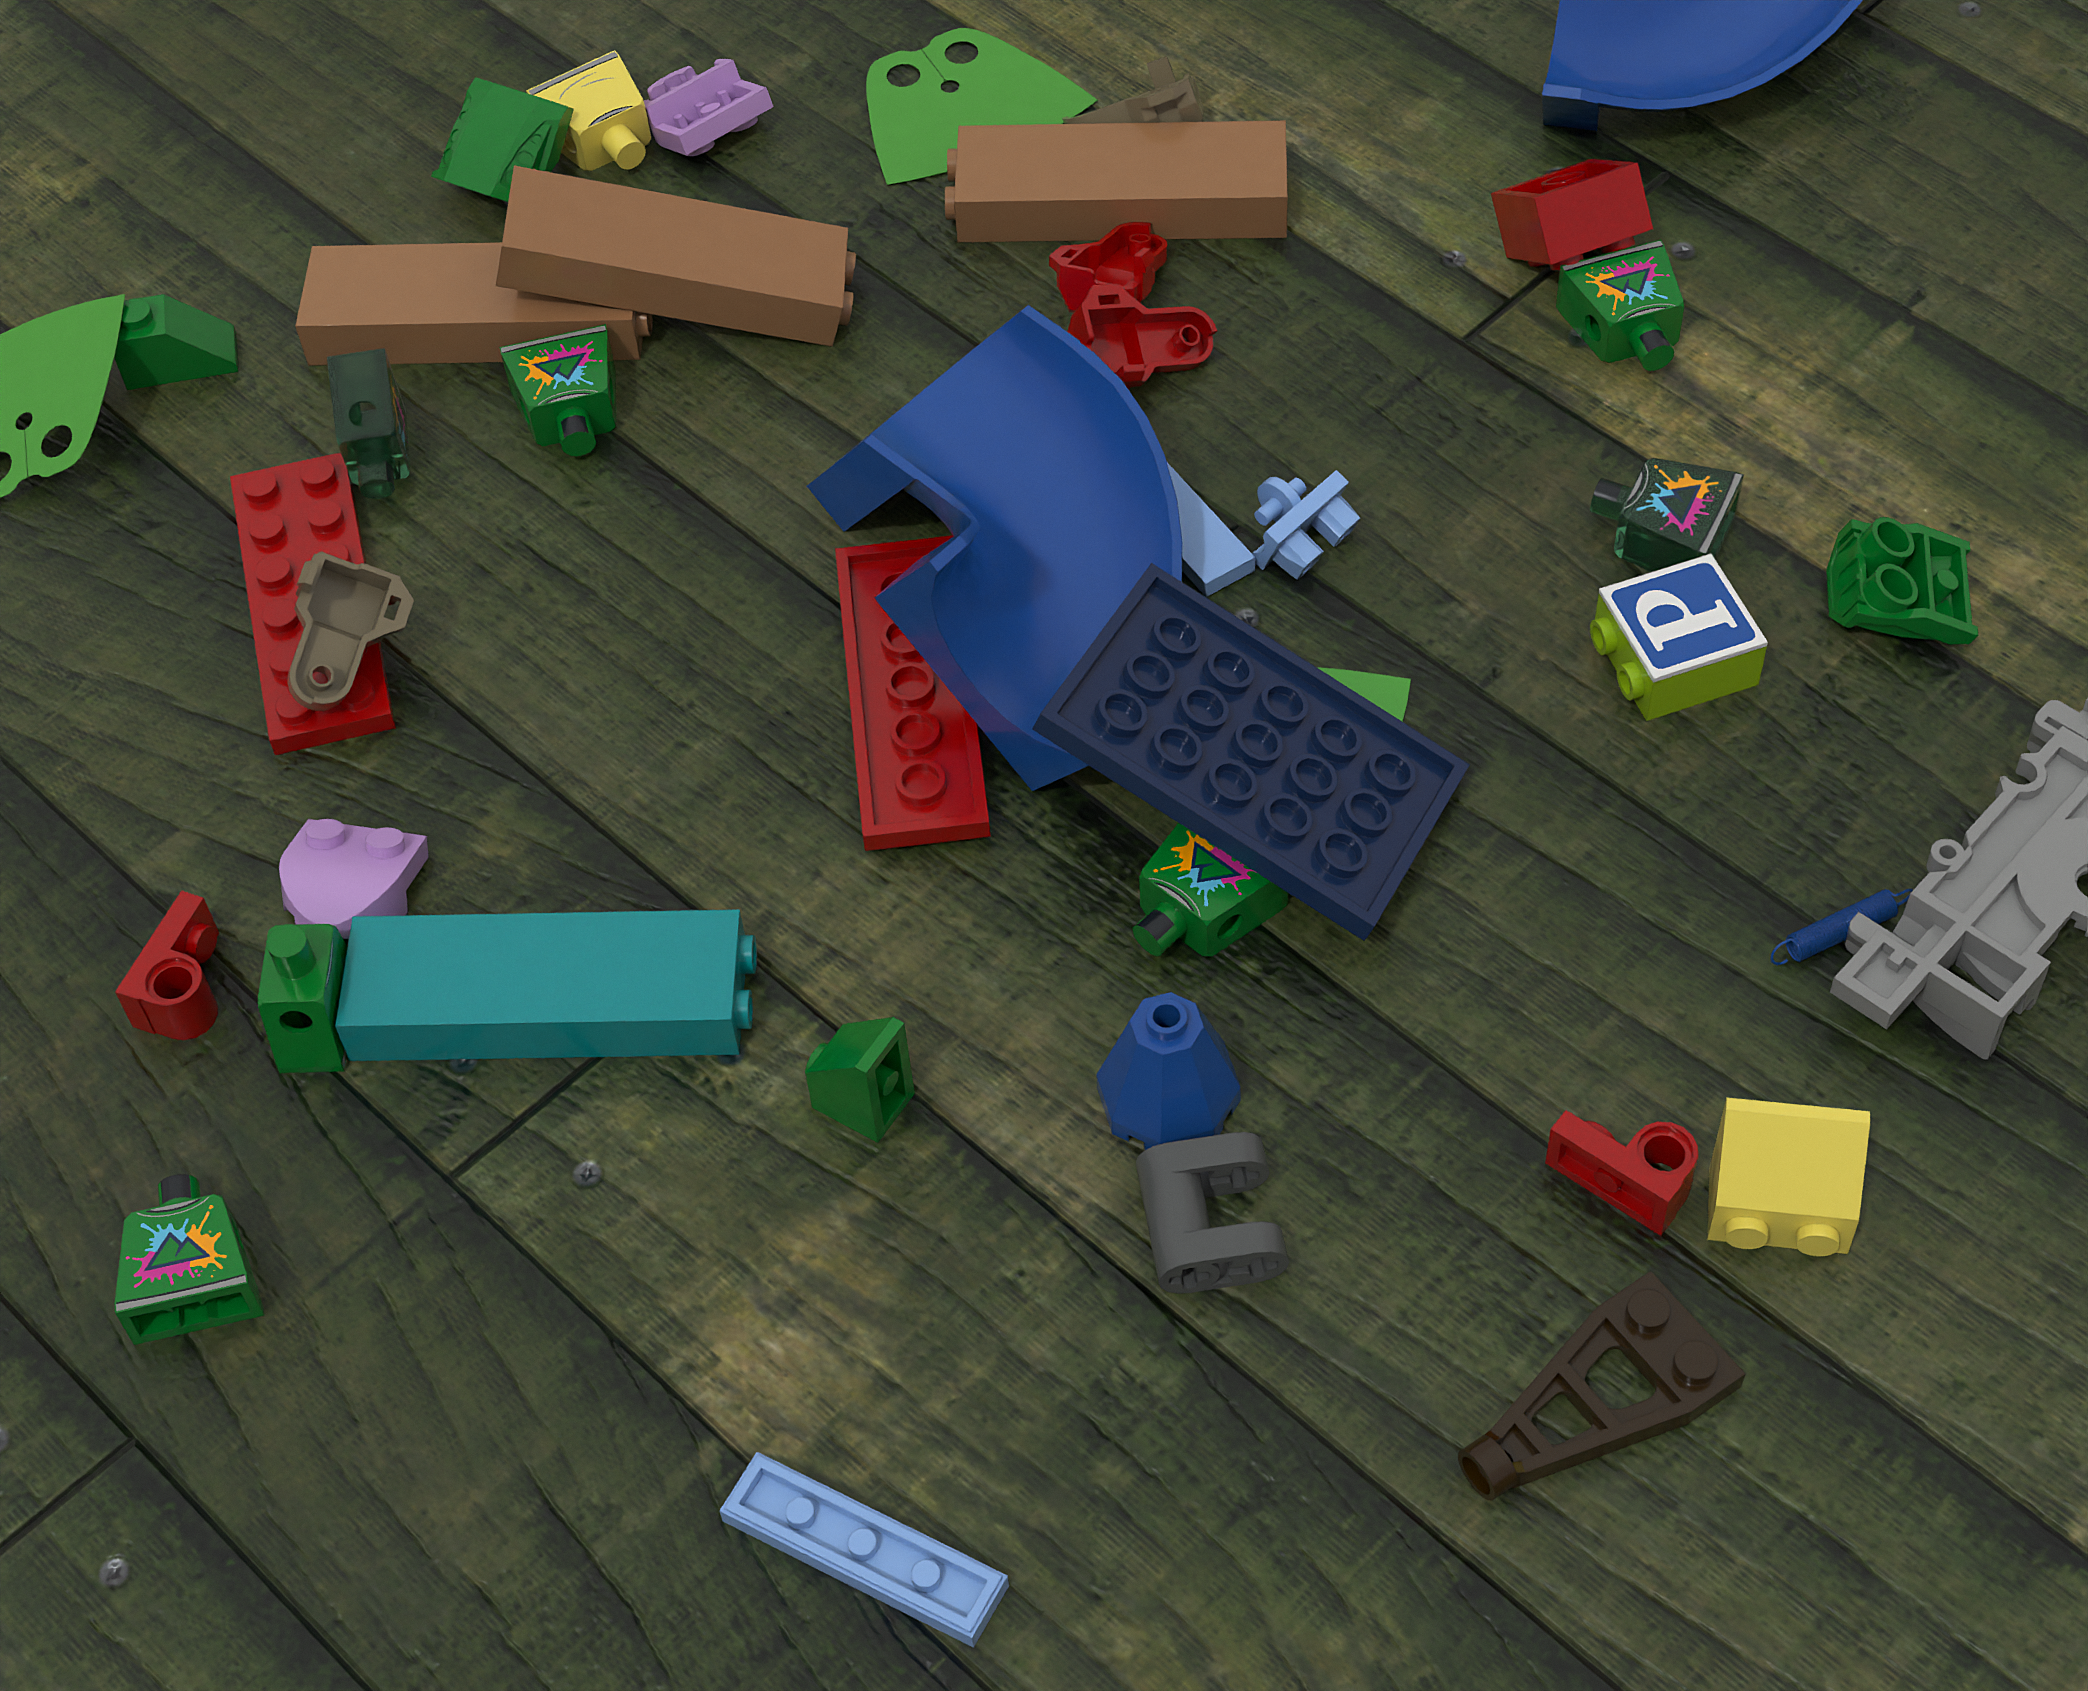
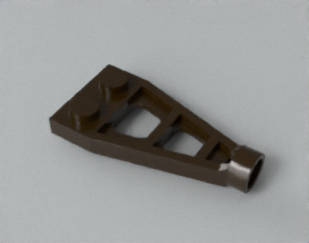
(1658, 1339)

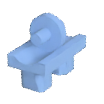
(1287, 538)

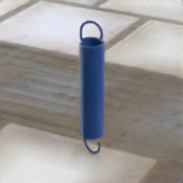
(1835, 927)

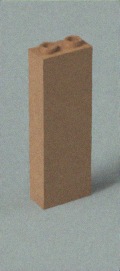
(1096, 176)
(675, 257)
(437, 306)

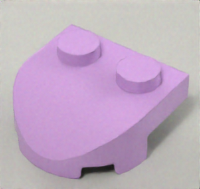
(695, 109)
(348, 872)

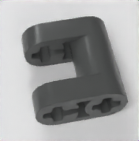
(1184, 1246)

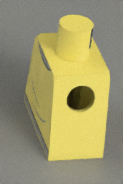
(607, 114)

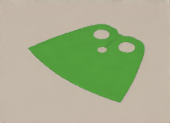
(999, 87)
(60, 376)

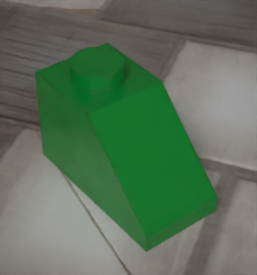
(172, 343)
(862, 1076)

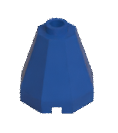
(1168, 1075)

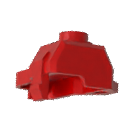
(1121, 257)
(1141, 339)

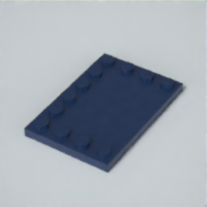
(1253, 750)

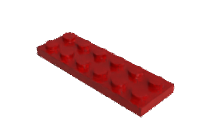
(281, 523)
(910, 733)

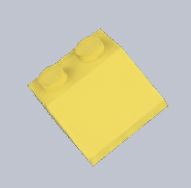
(1787, 1176)

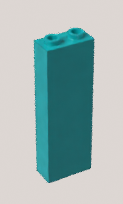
(546, 985)

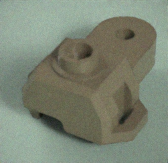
(1166, 103)
(341, 616)

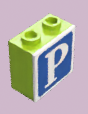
(1678, 637)

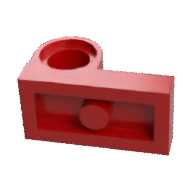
(165, 984)
(1624, 1174)

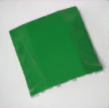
(502, 131)
(1901, 581)

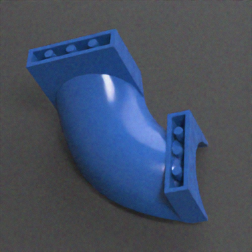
(1675, 52)
(1050, 514)

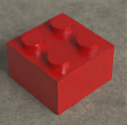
(1573, 212)

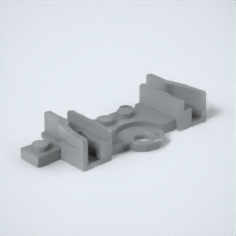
(1987, 901)

